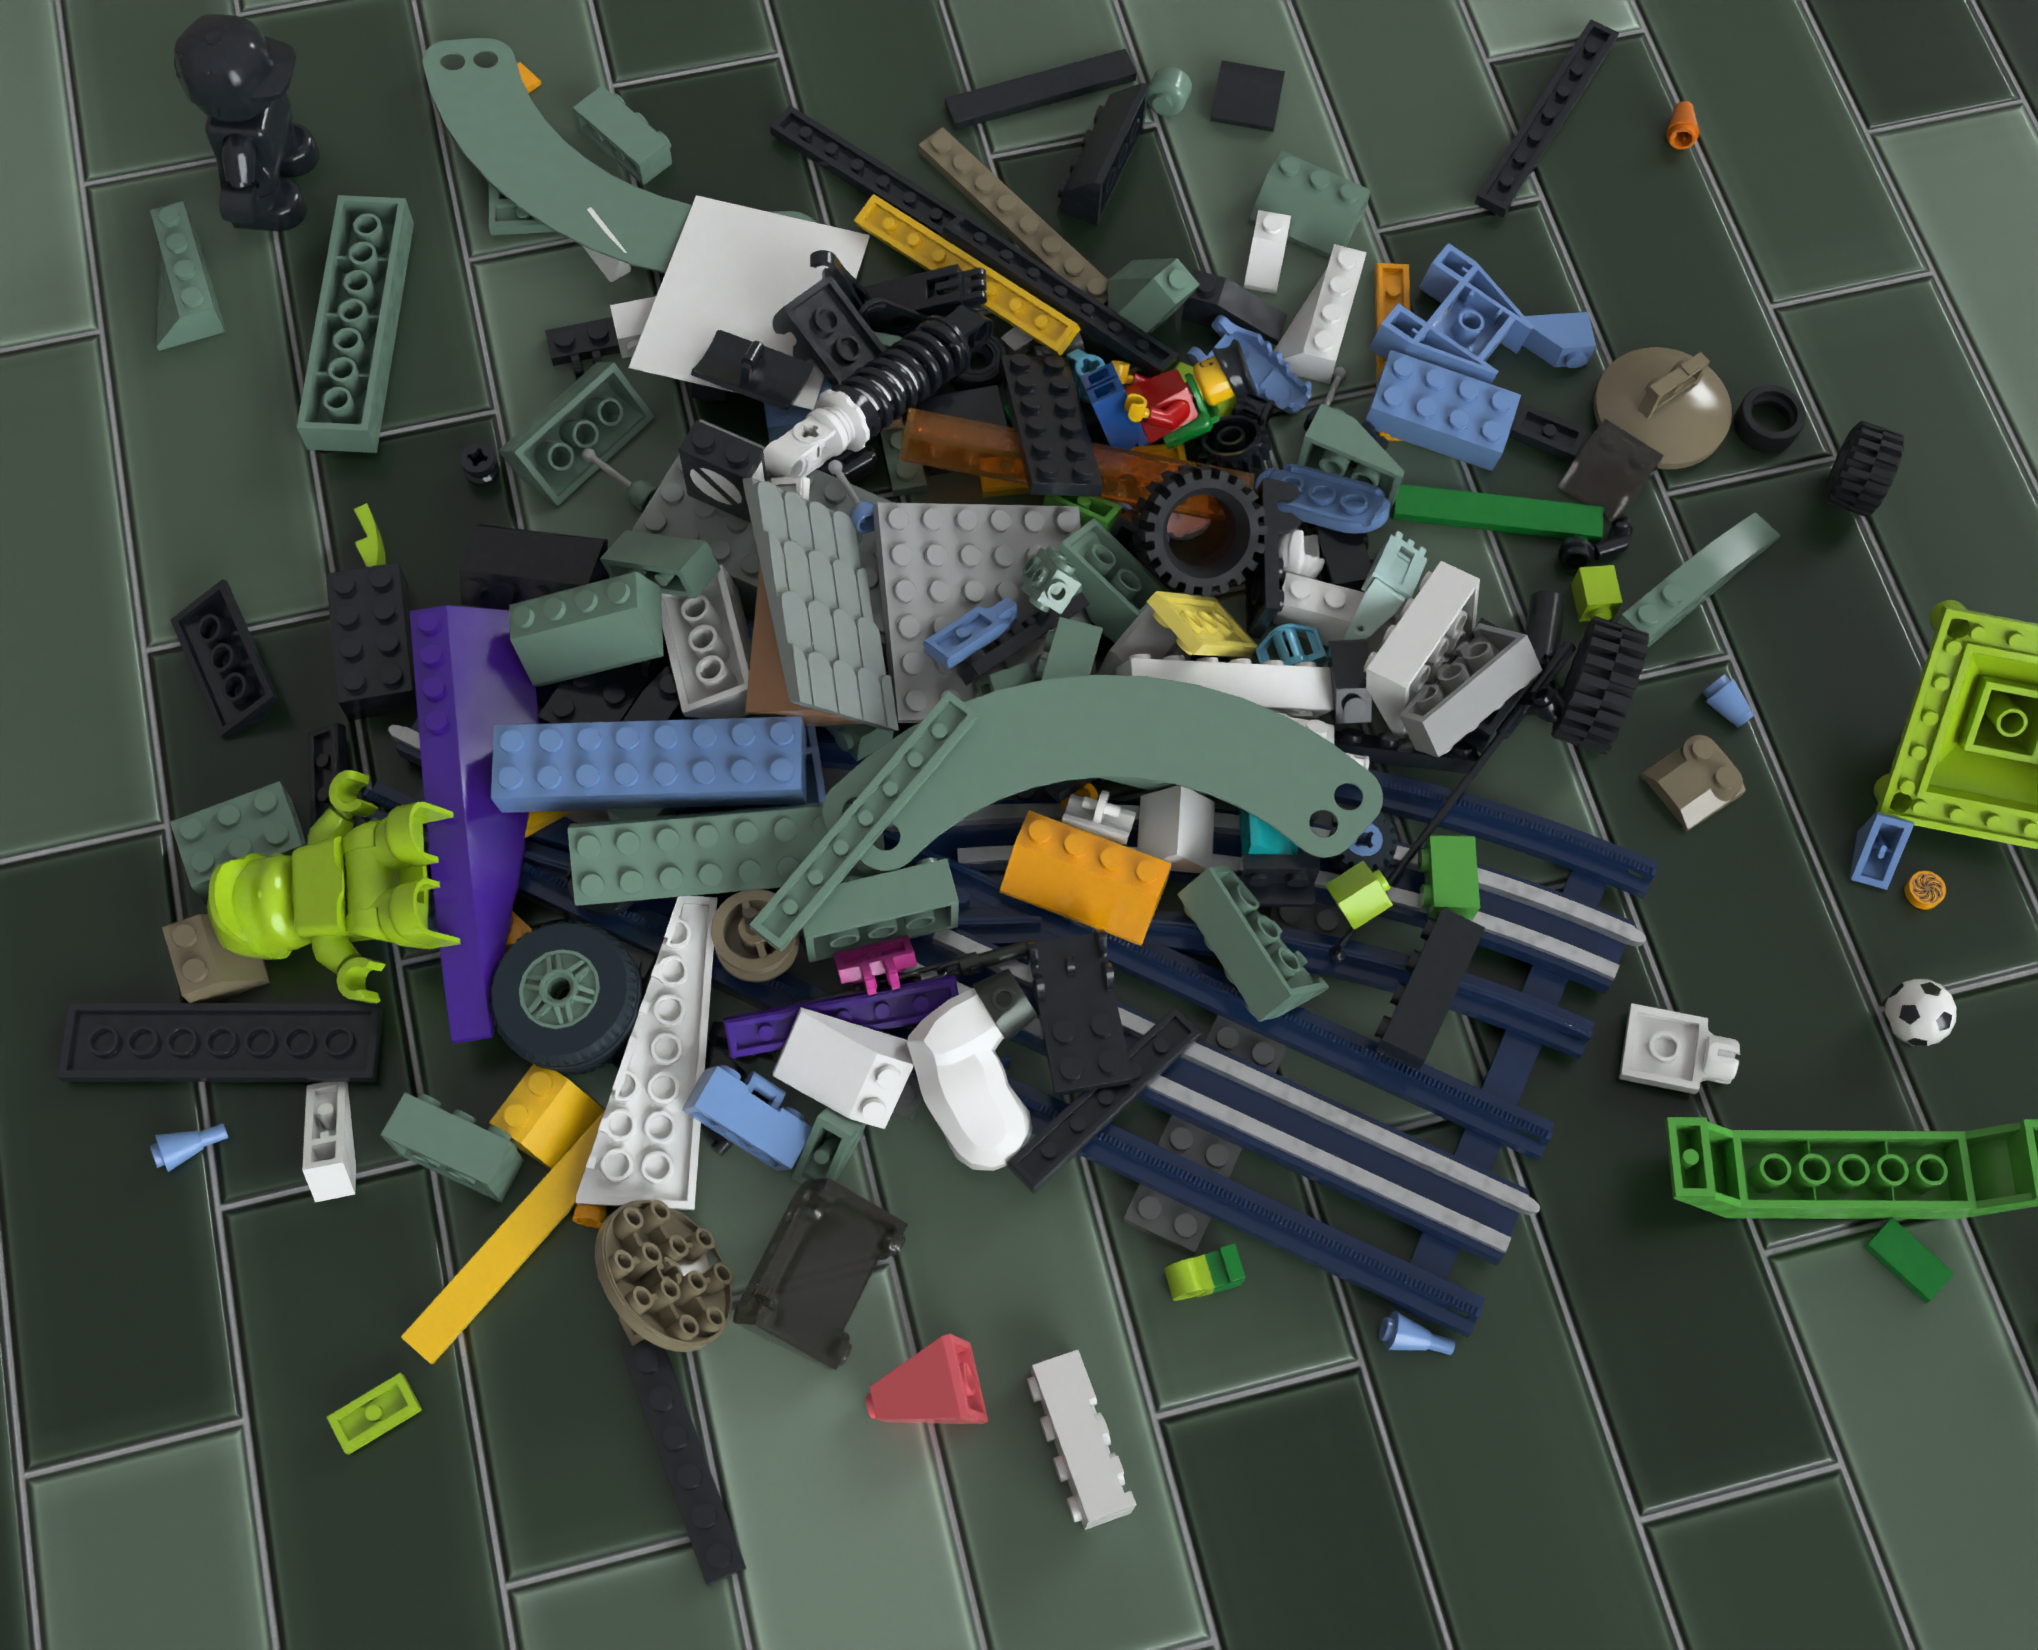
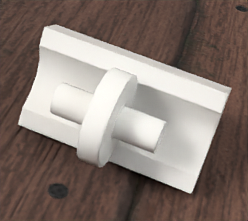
(1099, 817)

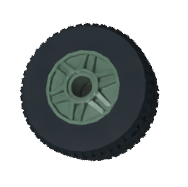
(566, 997)

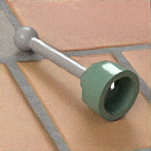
(639, 492)

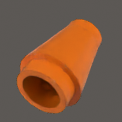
(1683, 126)

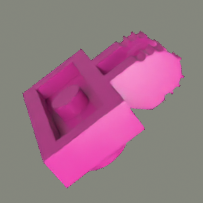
(874, 959)

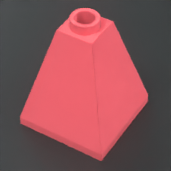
(931, 1387)

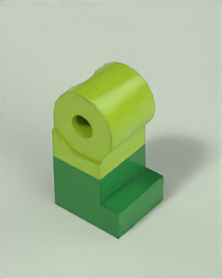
(1205, 1274)

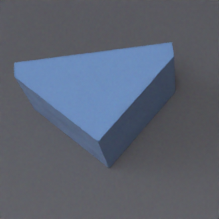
(1879, 849)

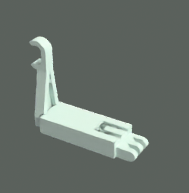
(1387, 586)

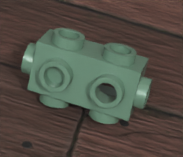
(1050, 580)

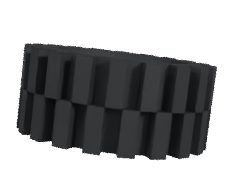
(1239, 538)
(1601, 685)

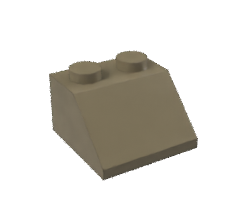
(207, 969)

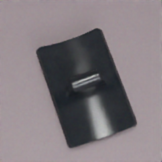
(753, 370)

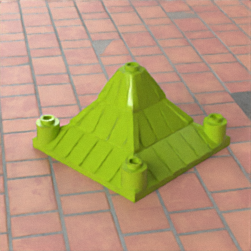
(1971, 732)

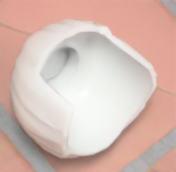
(1300, 554)

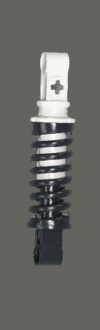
(880, 392)

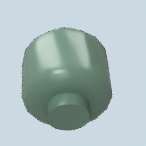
(1169, 91)

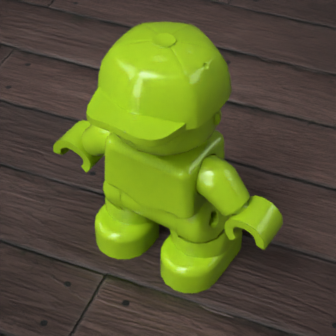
(334, 889)

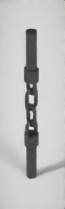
(967, 965)

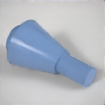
(176, 1148)
(1405, 1334)

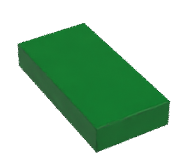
(1909, 1260)

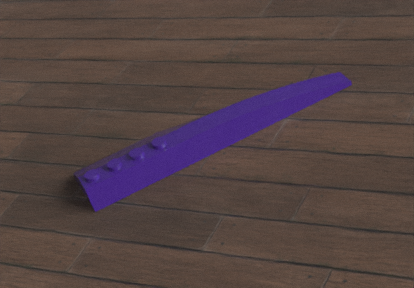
(463, 688)

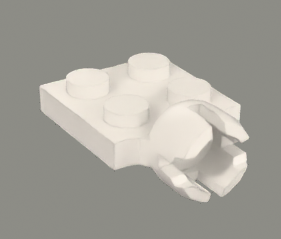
(1675, 1051)

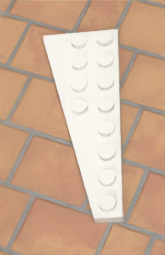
(645, 1139)

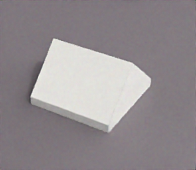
(1177, 828)

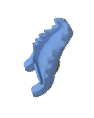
(1267, 368)

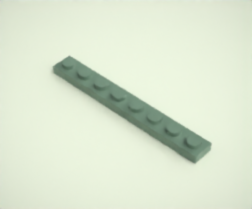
(863, 822)

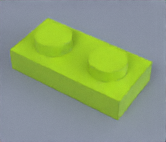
(374, 1413)

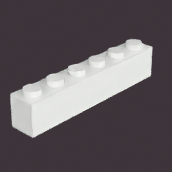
(1286, 689)

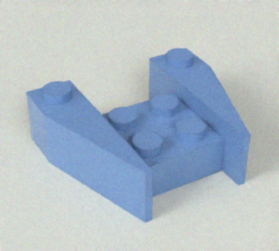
(1464, 327)

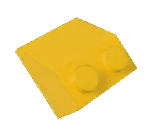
(546, 1115)

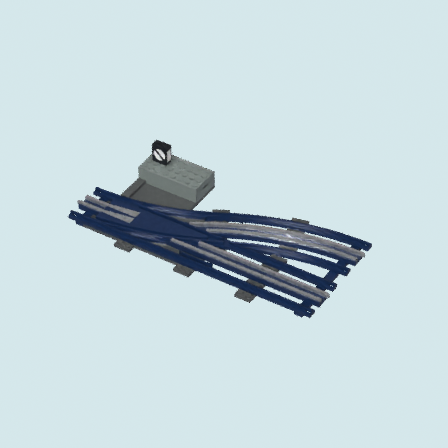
(1226, 1087)

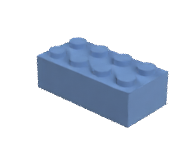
(1442, 410)

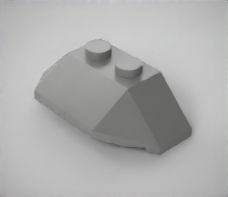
(1142, 637)

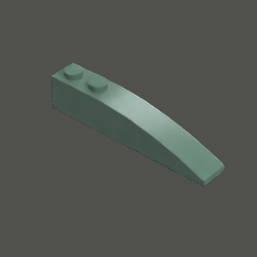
(1699, 578)

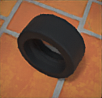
(1779, 399)

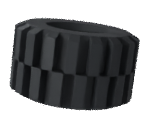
(1864, 468)

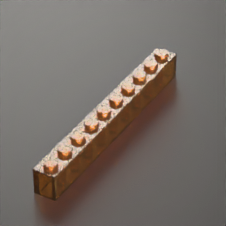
(994, 453)

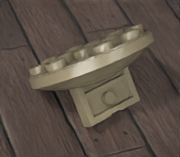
(1666, 403)
(660, 1276)

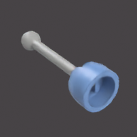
(863, 511)

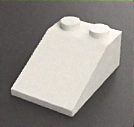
(845, 1066)

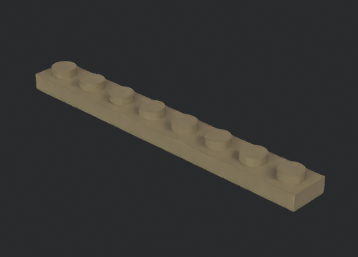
(1011, 213)

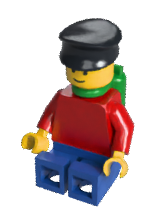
(1164, 403)

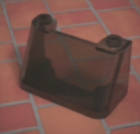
(818, 1271)

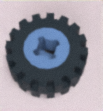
(1378, 855)

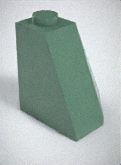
(1150, 291)

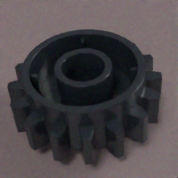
(1234, 444)

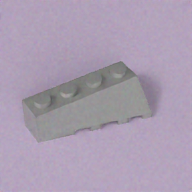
(1470, 688)

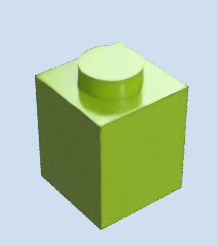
(1596, 592)
(1360, 894)

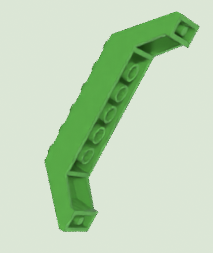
(1853, 1171)

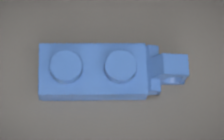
(971, 633)

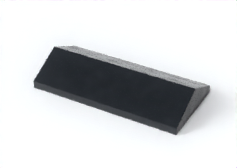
(225, 661)

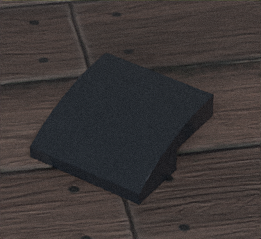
(1247, 96)

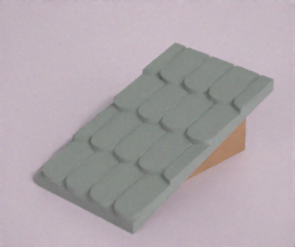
(813, 617)

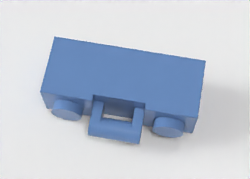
(755, 1126)

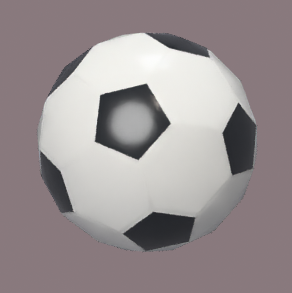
(1920, 1012)

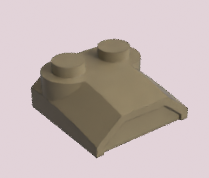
(1695, 781)

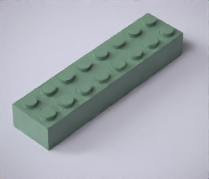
(356, 325)
(695, 852)

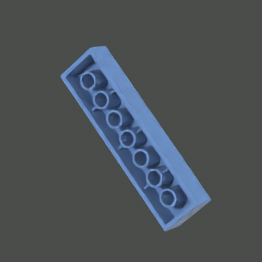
(649, 764)

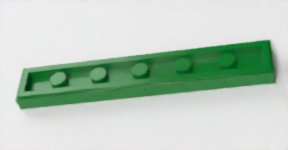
(1498, 513)

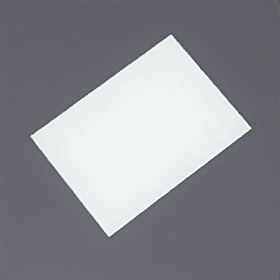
(734, 276)

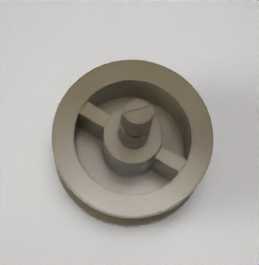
(740, 948)

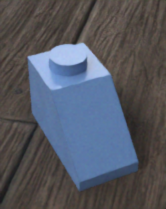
(1562, 339)

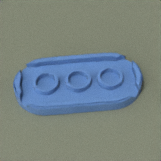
(1332, 499)

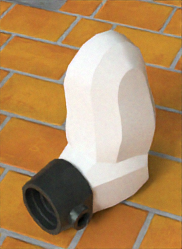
(964, 1076)

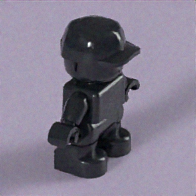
(242, 89)

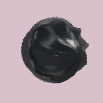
(1576, 553)

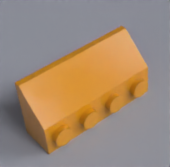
(1085, 877)

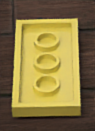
(1201, 625)

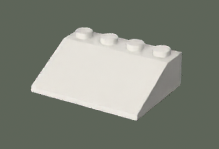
(1422, 641)

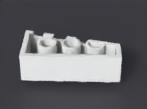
(1080, 1439)

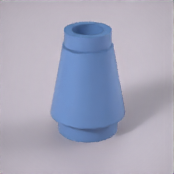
(1728, 701)

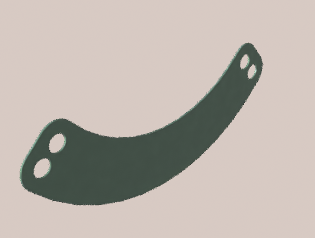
(541, 172)
(1125, 730)

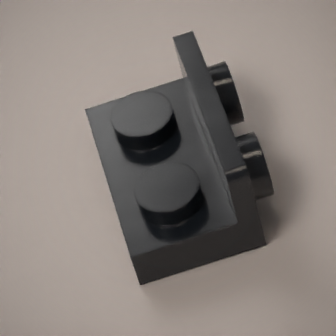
(1280, 878)

